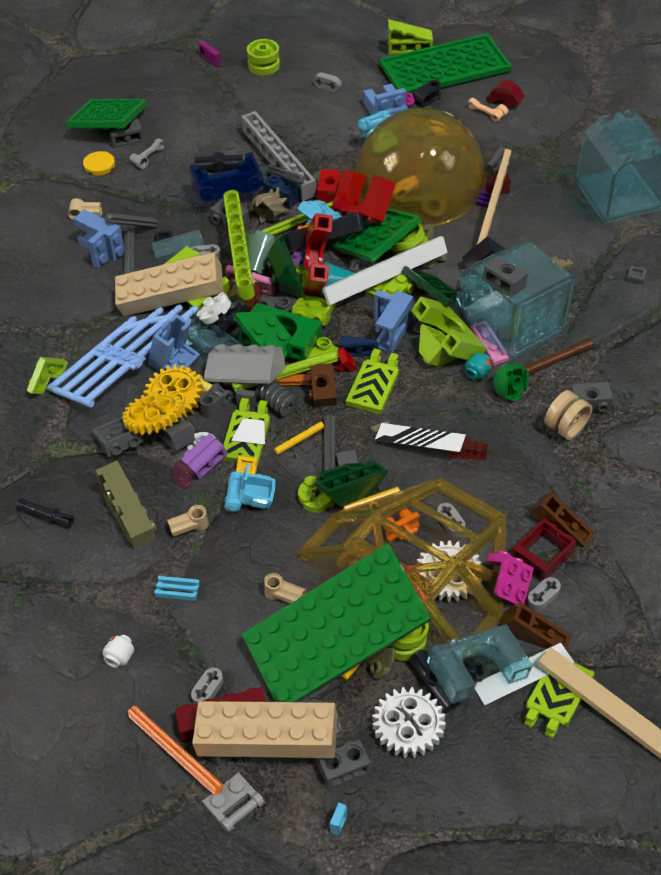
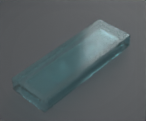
(173, 245)

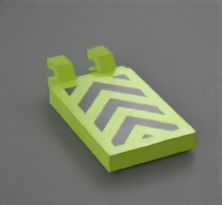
(374, 383)
(245, 449)
(553, 702)

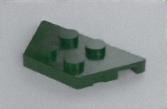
(433, 285)

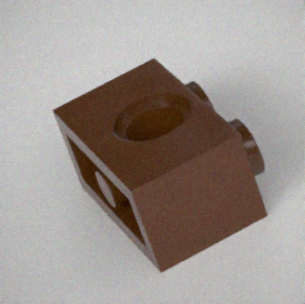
(322, 395)

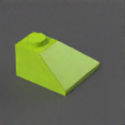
(431, 347)

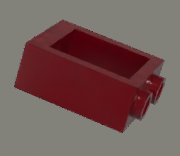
(553, 534)

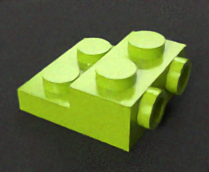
(397, 283)
(314, 308)

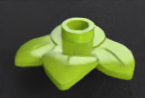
(323, 346)

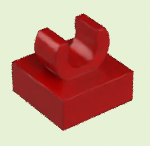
(345, 361)

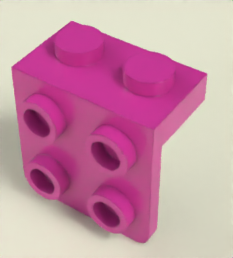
(512, 578)

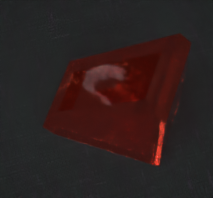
(491, 182)

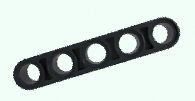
(340, 227)

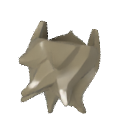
(269, 206)

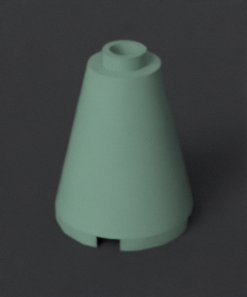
(258, 249)

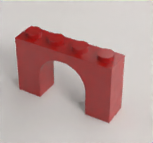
(373, 206)
(314, 273)

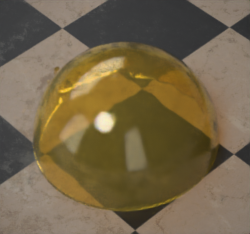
(430, 159)

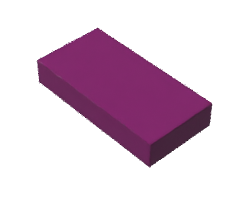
(209, 53)

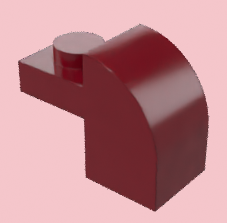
(508, 92)

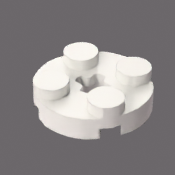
(213, 307)

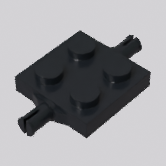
(226, 320)

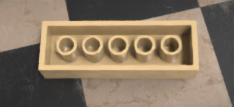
(168, 284)
(266, 729)

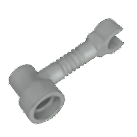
(141, 160)

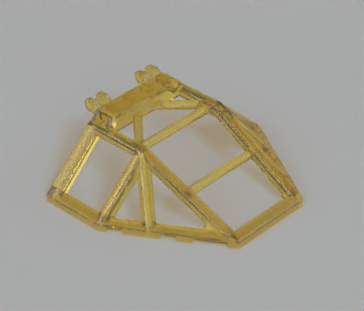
(374, 514)

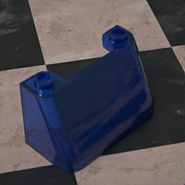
(214, 186)

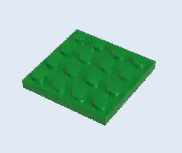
(106, 113)
(378, 236)

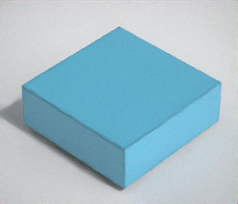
(338, 819)

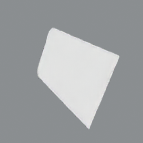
(250, 431)

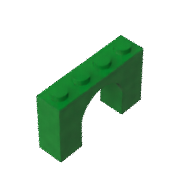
(305, 331)

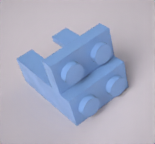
(392, 100)
(102, 238)
(394, 316)
(174, 347)

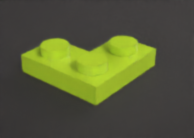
(45, 369)

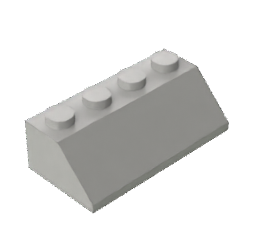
(244, 364)

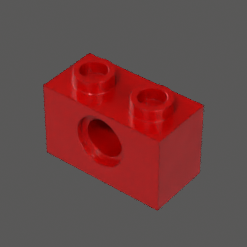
(328, 185)

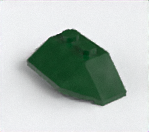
(283, 269)
(350, 481)

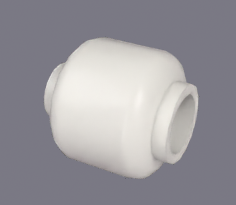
(118, 651)

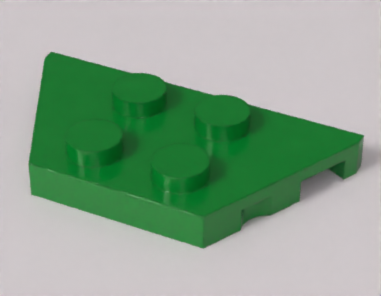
(264, 329)

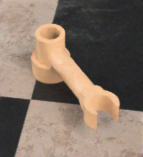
(496, 114)

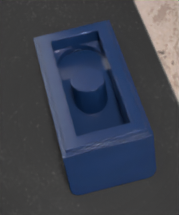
(358, 346)

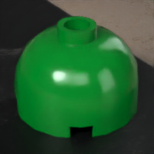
(510, 381)

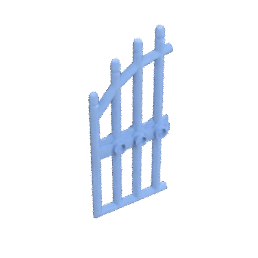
(115, 356)

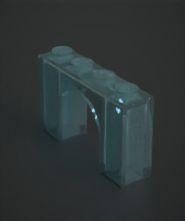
(495, 643)

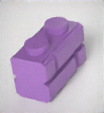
(204, 455)

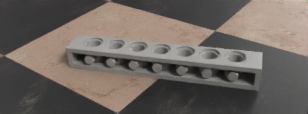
(276, 152)

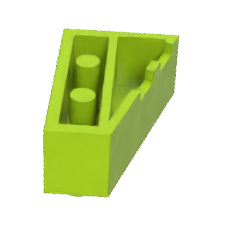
(407, 38)

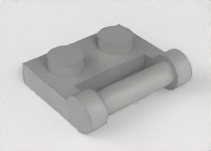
(233, 793)

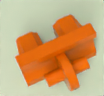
(407, 521)

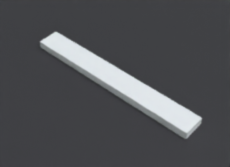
(384, 270)

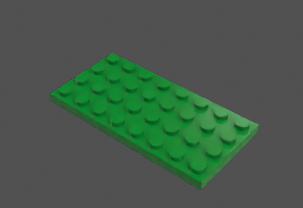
(446, 62)
(336, 626)

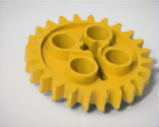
(178, 379)
(153, 412)

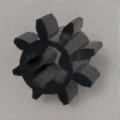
(475, 669)

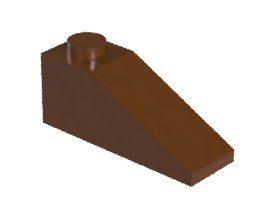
(556, 512)
(534, 628)

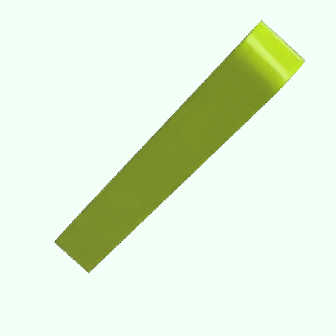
(239, 246)

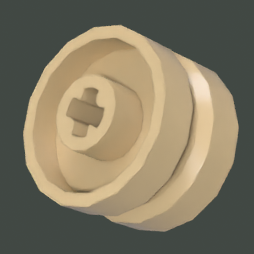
(568, 414)

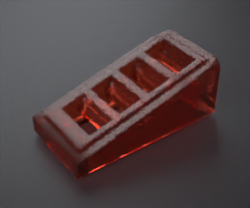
(469, 450)

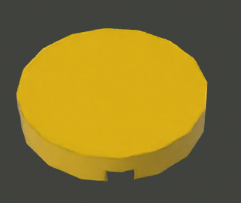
(99, 163)

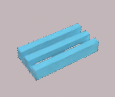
(178, 586)

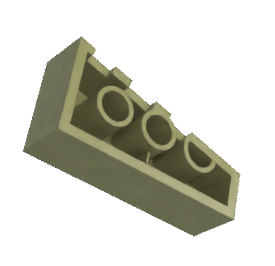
(125, 505)

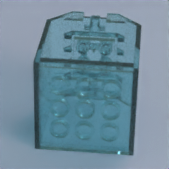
(602, 173)
(532, 314)

